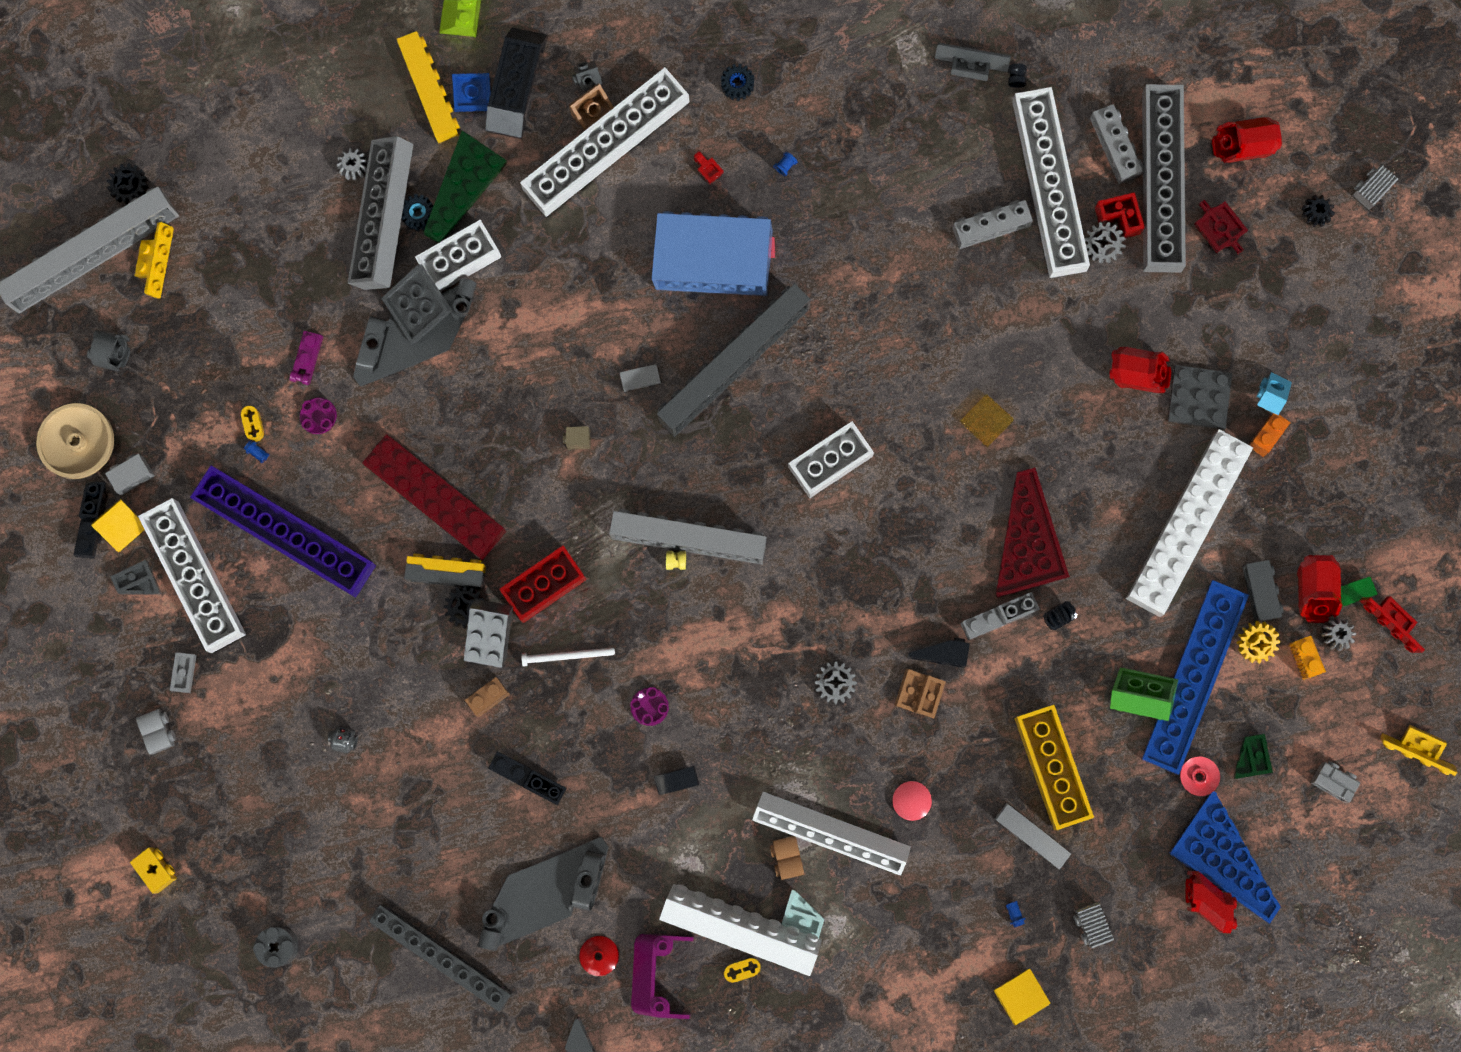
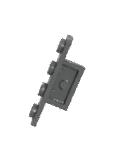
(972, 62)

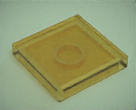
(986, 420)

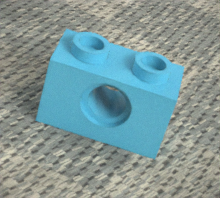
(1273, 393)

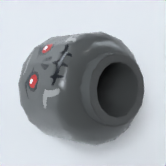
(343, 739)

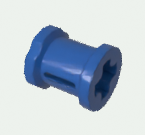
(785, 164)

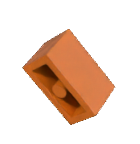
(1269, 434)

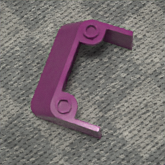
(644, 968)

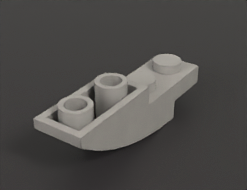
(1000, 616)

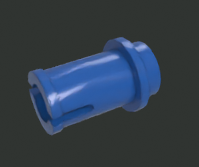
(252, 448)
(1015, 914)

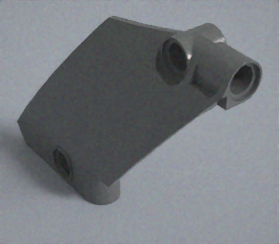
(394, 349)
(544, 894)

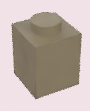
(577, 438)

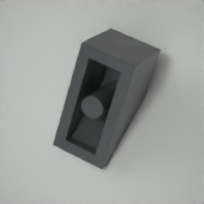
(578, 1039)

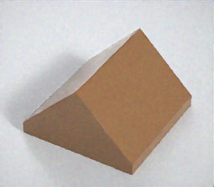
(590, 107)

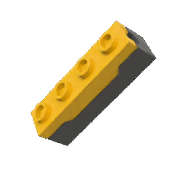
(445, 572)

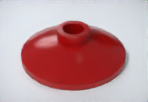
(609, 955)

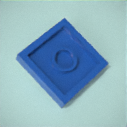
(471, 92)

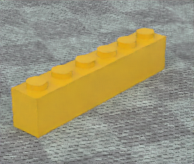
(427, 86)

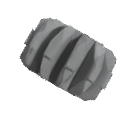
(349, 170)
(1342, 642)

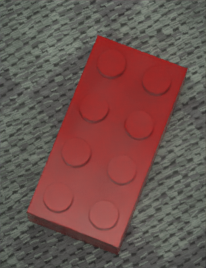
(542, 584)

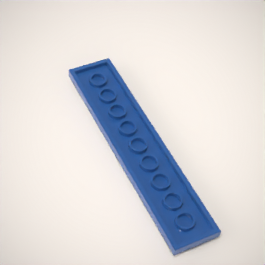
(1196, 676)

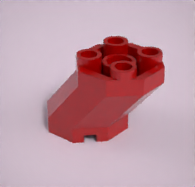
(1247, 139)
(1140, 369)
(1319, 588)
(1210, 902)

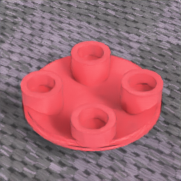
(912, 800)

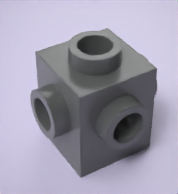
(586, 75)

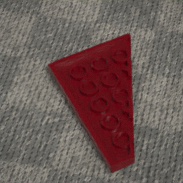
(1031, 544)

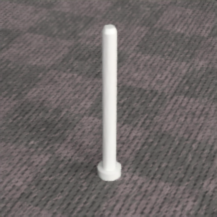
(566, 655)

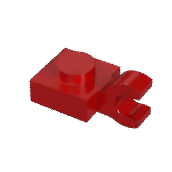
(709, 169)

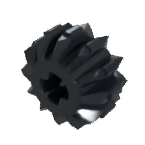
(1323, 216)
(1060, 615)

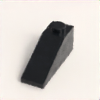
(946, 653)

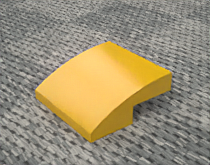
(1022, 996)

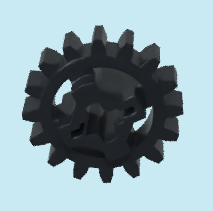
(119, 179)
(456, 610)

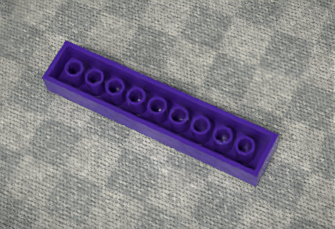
(283, 531)

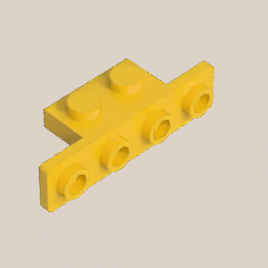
(153, 259)
(1421, 746)

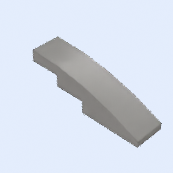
(1032, 836)

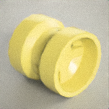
(675, 560)

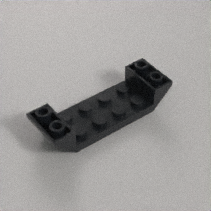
(514, 82)

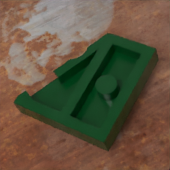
(1253, 757)

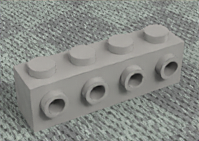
(1116, 144)
(992, 224)

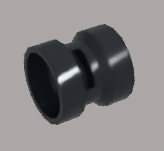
(1017, 73)

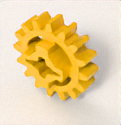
(1258, 642)

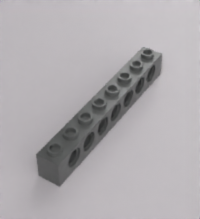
(440, 957)

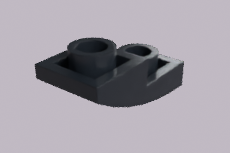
(676, 780)

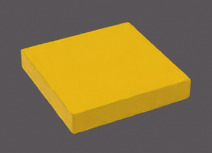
(118, 525)

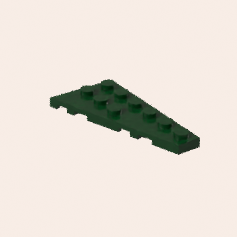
(466, 178)

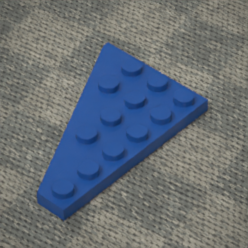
(1217, 851)

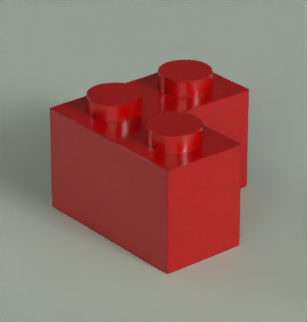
(1124, 210)

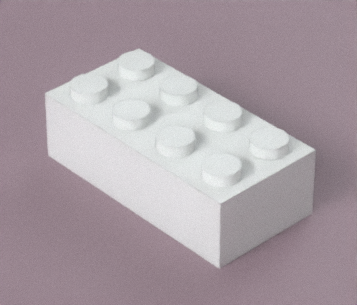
(459, 255)
(830, 459)

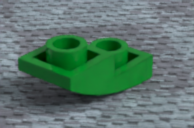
(1356, 590)

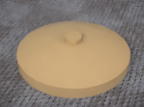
(75, 441)

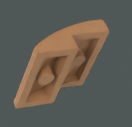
(920, 693)

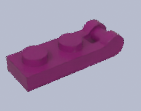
(306, 357)

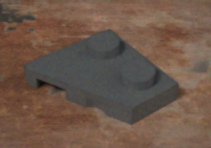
(136, 580)

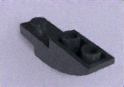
(91, 508)
(527, 778)

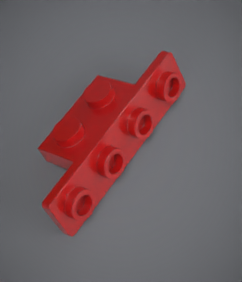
(1396, 619)

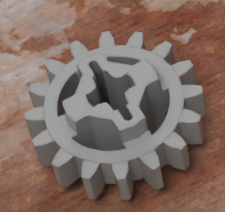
(1103, 250)
(835, 691)

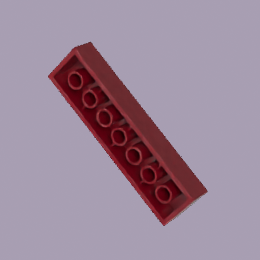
(434, 497)

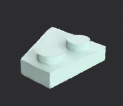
(802, 915)

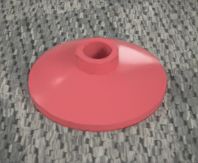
(1209, 772)

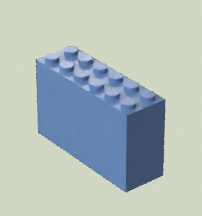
(712, 253)

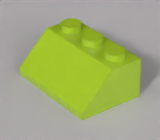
(460, 17)

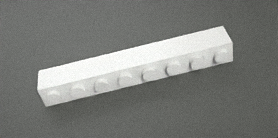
(832, 833)

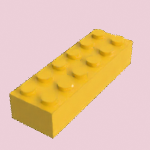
(1054, 767)

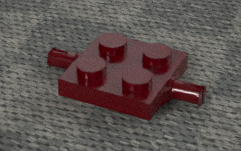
(1220, 227)

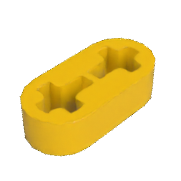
(247, 424)
(744, 974)

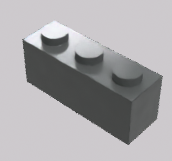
(1262, 591)

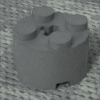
(109, 350)
(265, 946)

